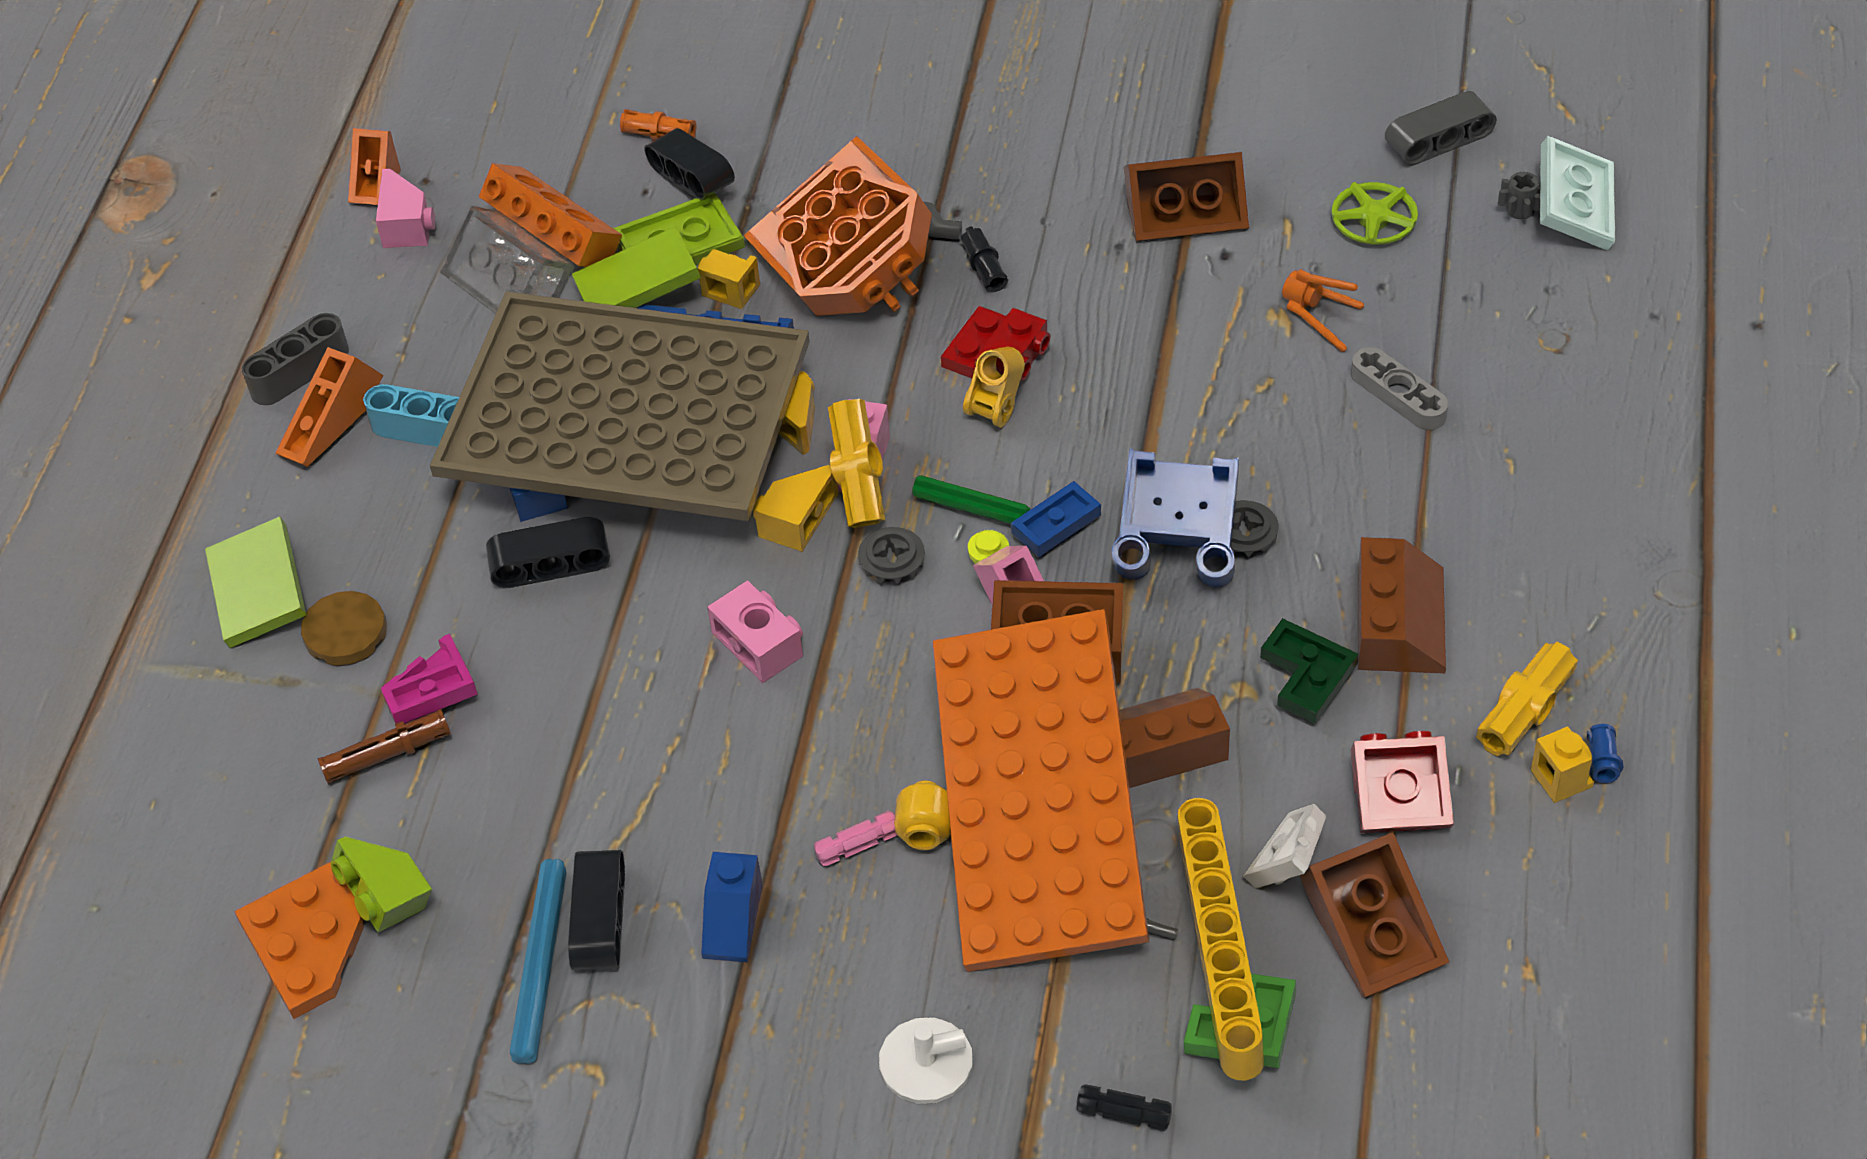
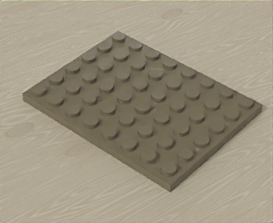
(623, 405)

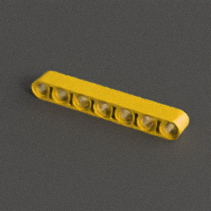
(1220, 940)

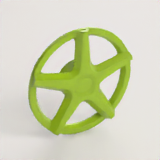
(1374, 213)

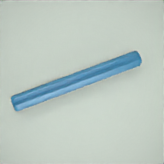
(538, 962)

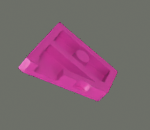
(429, 684)

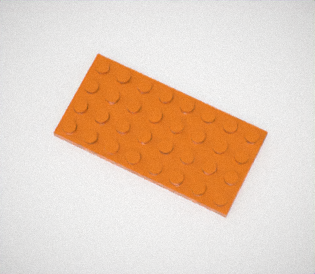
(1038, 792)

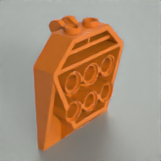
(846, 234)

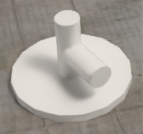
(925, 1060)

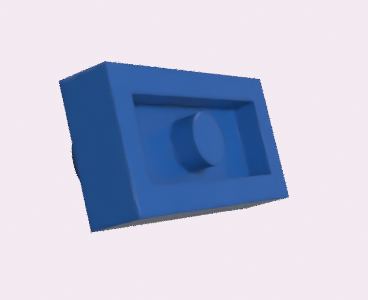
(1056, 518)

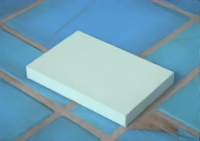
(1577, 193)

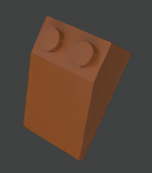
(1374, 915)

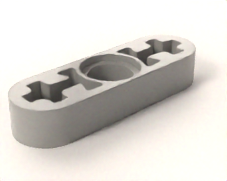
(1404, 403)

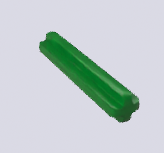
(968, 499)

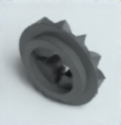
(1261, 524)
(905, 545)

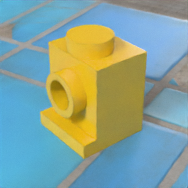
(728, 278)
(1568, 757)

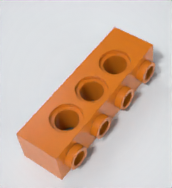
(549, 215)

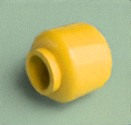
(922, 815)

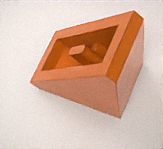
(369, 156)

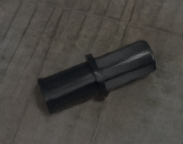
(984, 259)

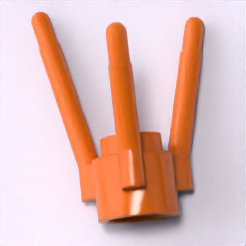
(1306, 290)

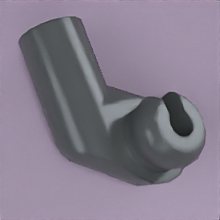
(943, 228)

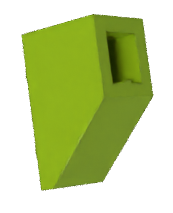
(382, 881)

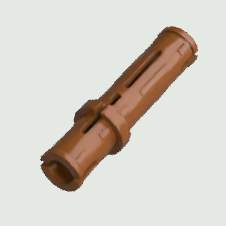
(384, 746)

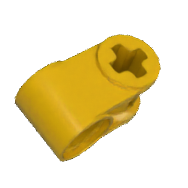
(993, 393)

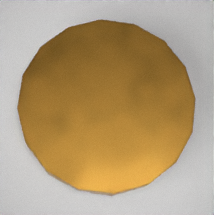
(343, 627)

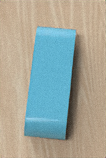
(408, 413)

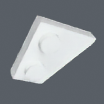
(1288, 849)

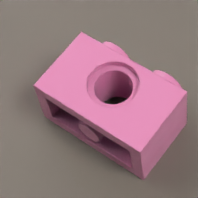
(756, 630)

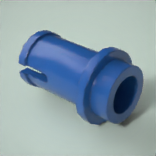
(1605, 762)

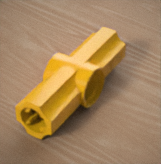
(856, 463)
(1527, 698)

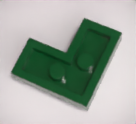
(1316, 665)

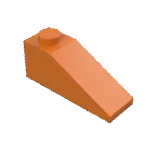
(328, 406)

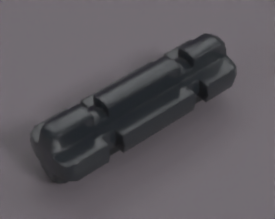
(1124, 1106)

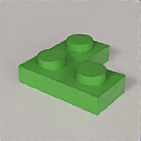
(1274, 1003)

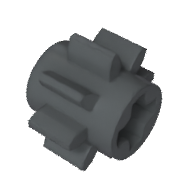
(1520, 195)

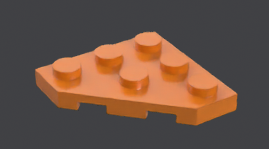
(304, 937)

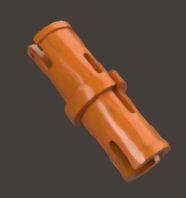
(654, 124)

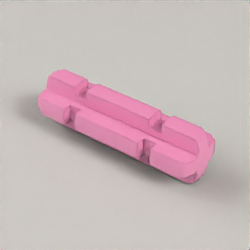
(855, 838)

